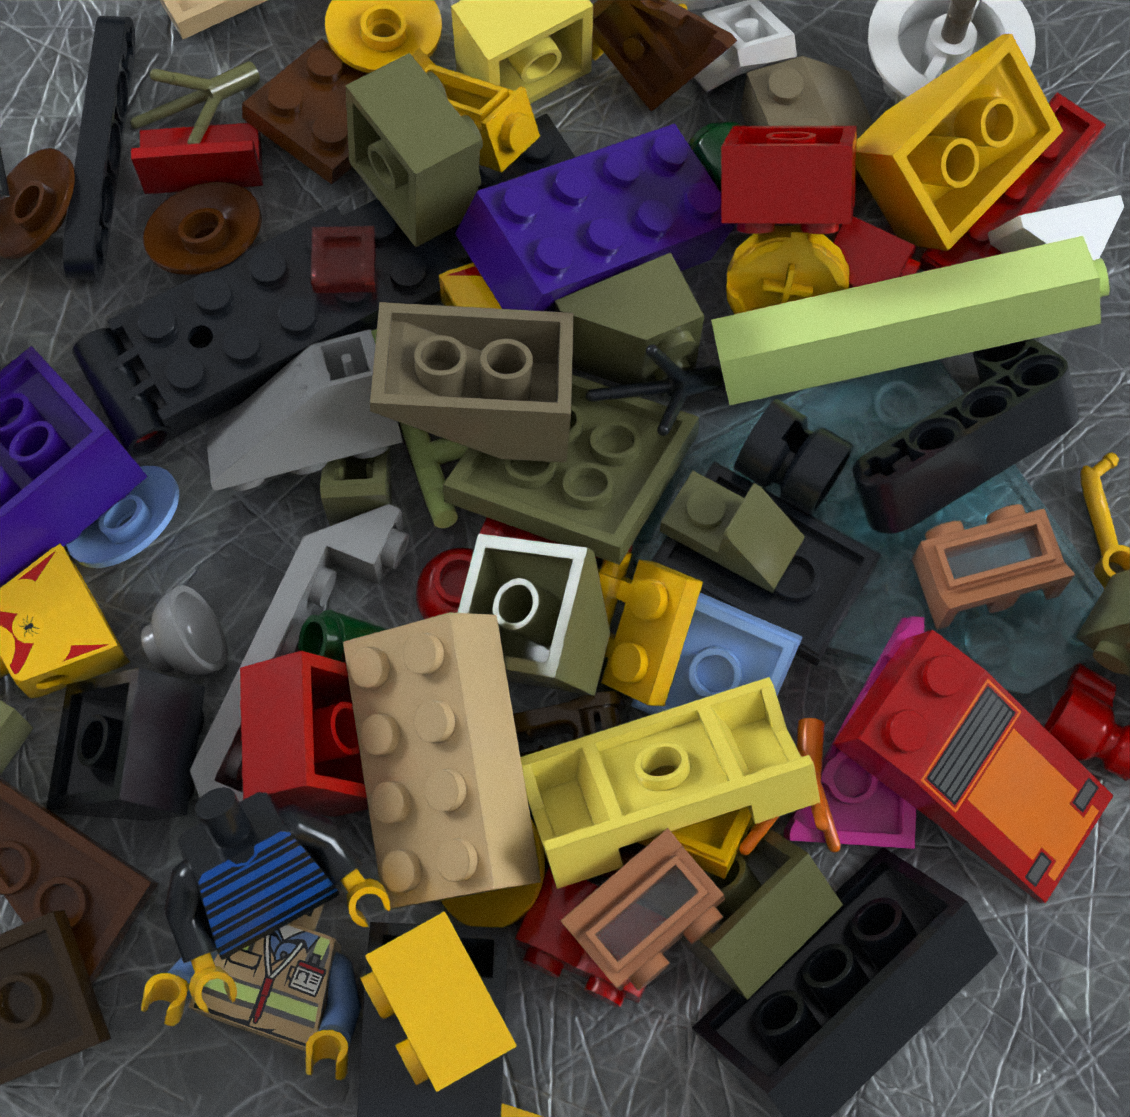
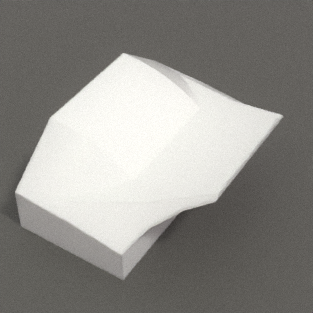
(759, 37)

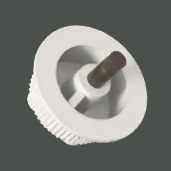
(925, 38)

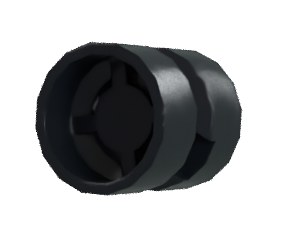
(793, 456)

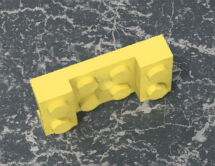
(726, 756)

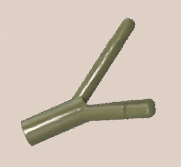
(208, 90)

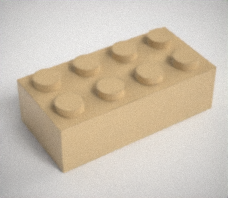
(441, 759)

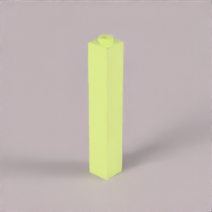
(910, 320)

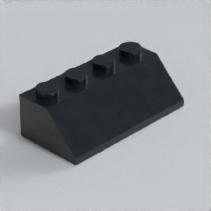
(850, 991)

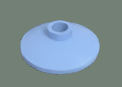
(129, 523)

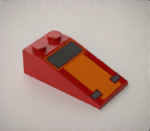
(975, 763)

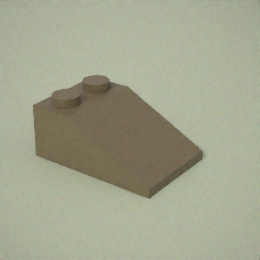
(477, 376)

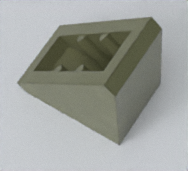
(355, 486)

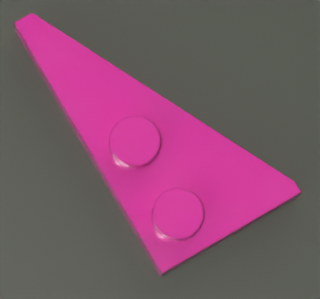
(860, 804)

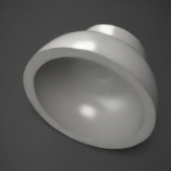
(184, 634)

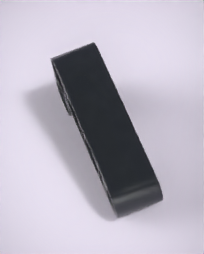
(1014, 411)

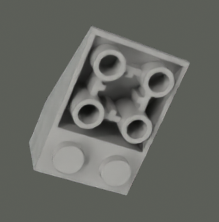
(303, 418)

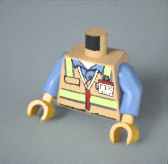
(288, 990)

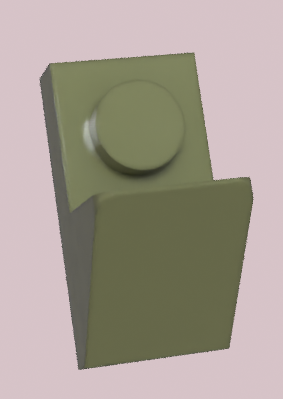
(734, 531)

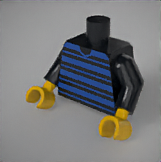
(252, 874)

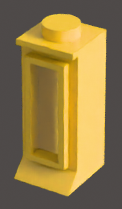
(498, 112)

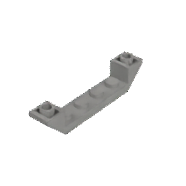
(358, 546)

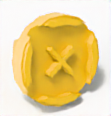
(784, 269)

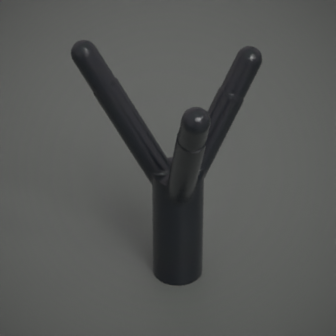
(678, 385)

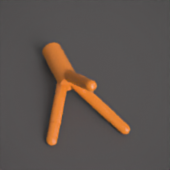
(809, 742)

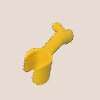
(1101, 519)

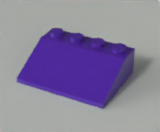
(54, 464)

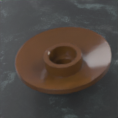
(37, 201)
(202, 228)

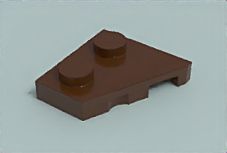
(656, 44)

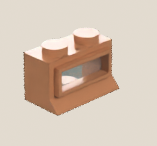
(989, 563)
(646, 912)

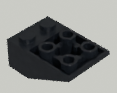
(384, 1080)

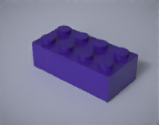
(593, 220)

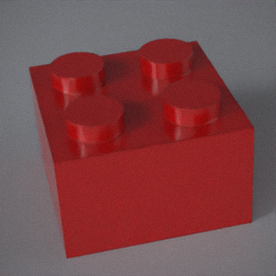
(788, 177)
(301, 734)

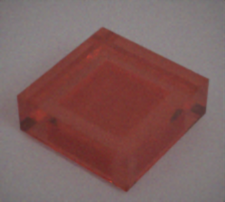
(343, 259)

